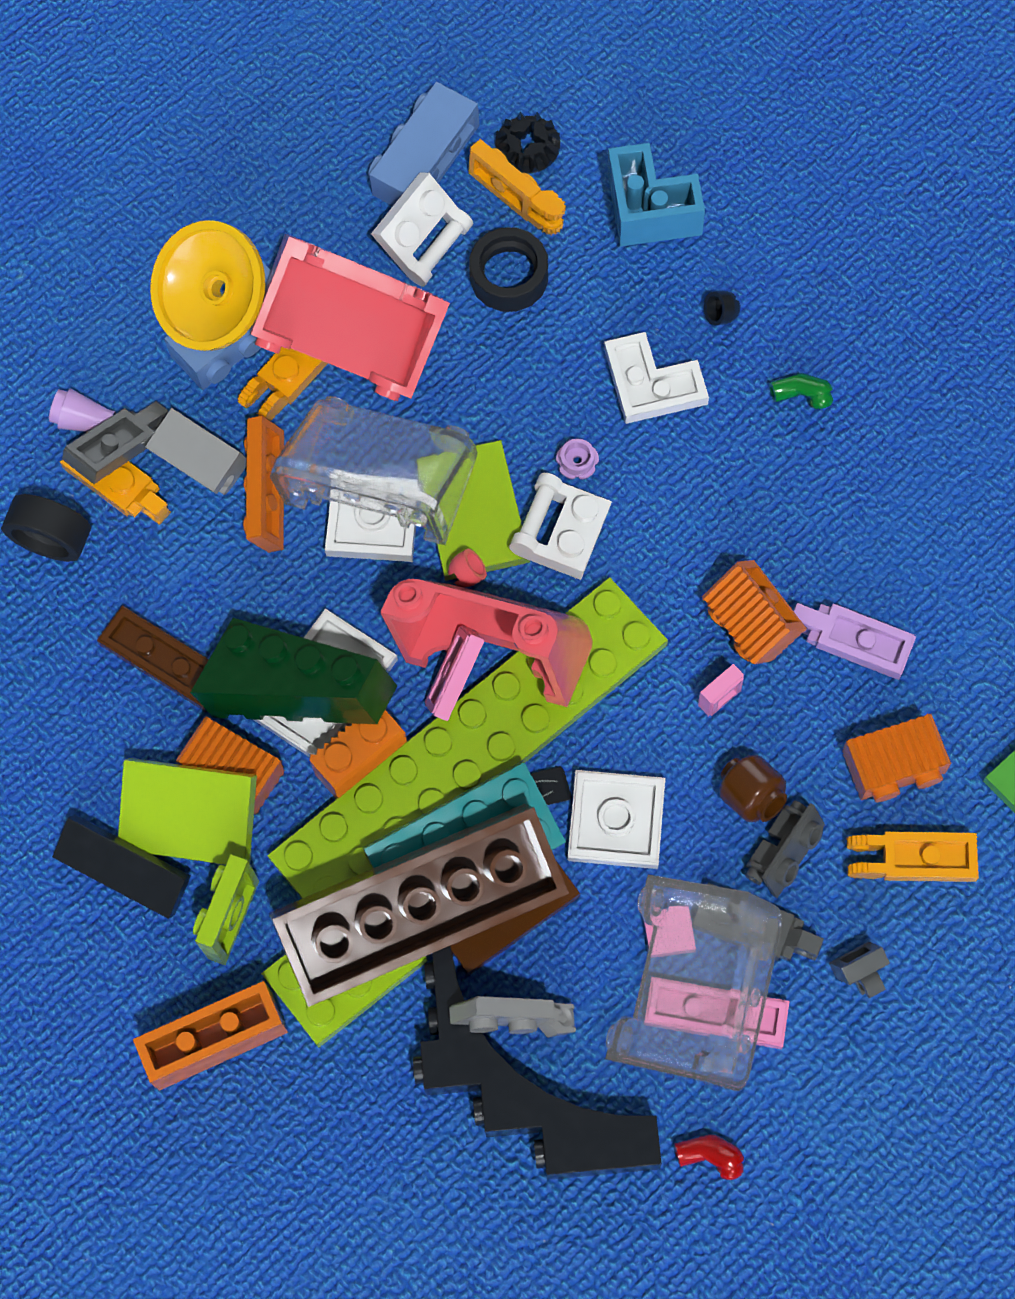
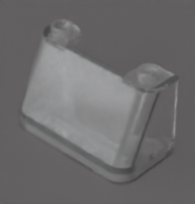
(377, 465)
(700, 983)

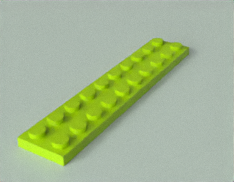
(486, 733)

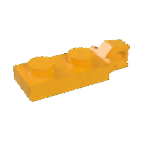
(127, 491)

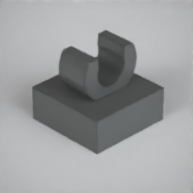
(861, 968)

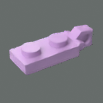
(857, 638)

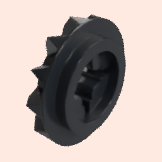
(538, 154)

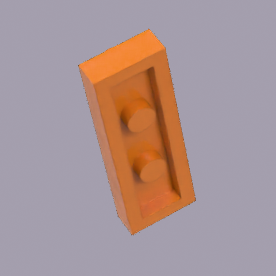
(263, 503)

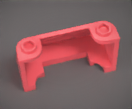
(348, 317)
(428, 614)

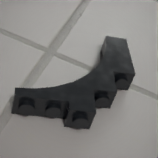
(574, 1137)

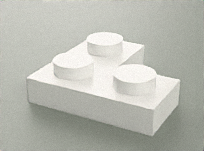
(647, 390)

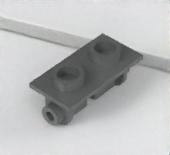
(798, 831)

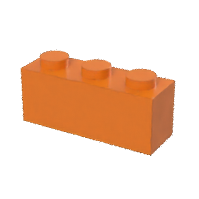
(210, 1036)

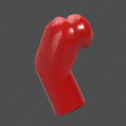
(714, 1150)

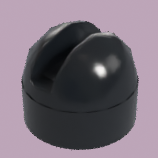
(721, 307)

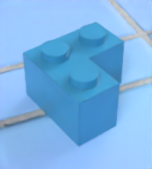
(651, 207)

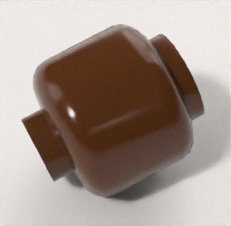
(753, 788)

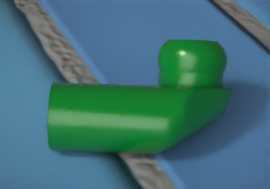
(805, 385)

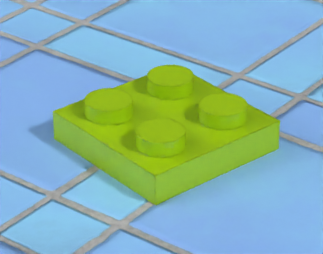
(222, 921)

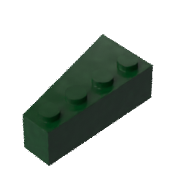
(290, 677)

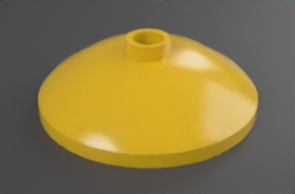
(189, 283)

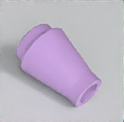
(77, 412)

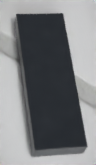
(121, 866)

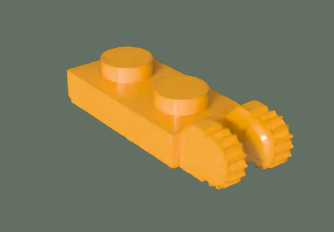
(516, 188)
(286, 376)
(917, 856)

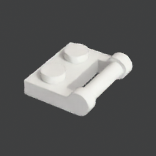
(412, 221)
(573, 533)

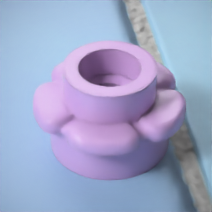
(572, 450)

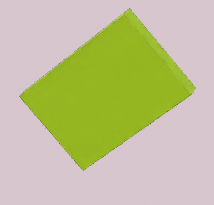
(486, 514)
(187, 810)

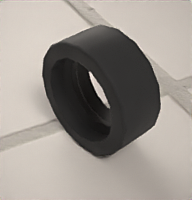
(501, 241)
(46, 527)

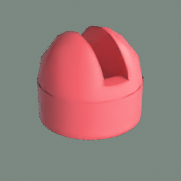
(467, 568)

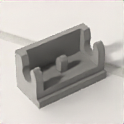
(197, 453)

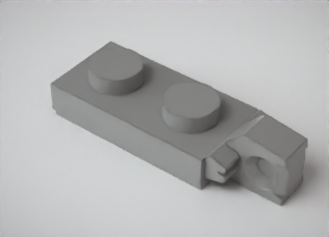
(519, 1014)

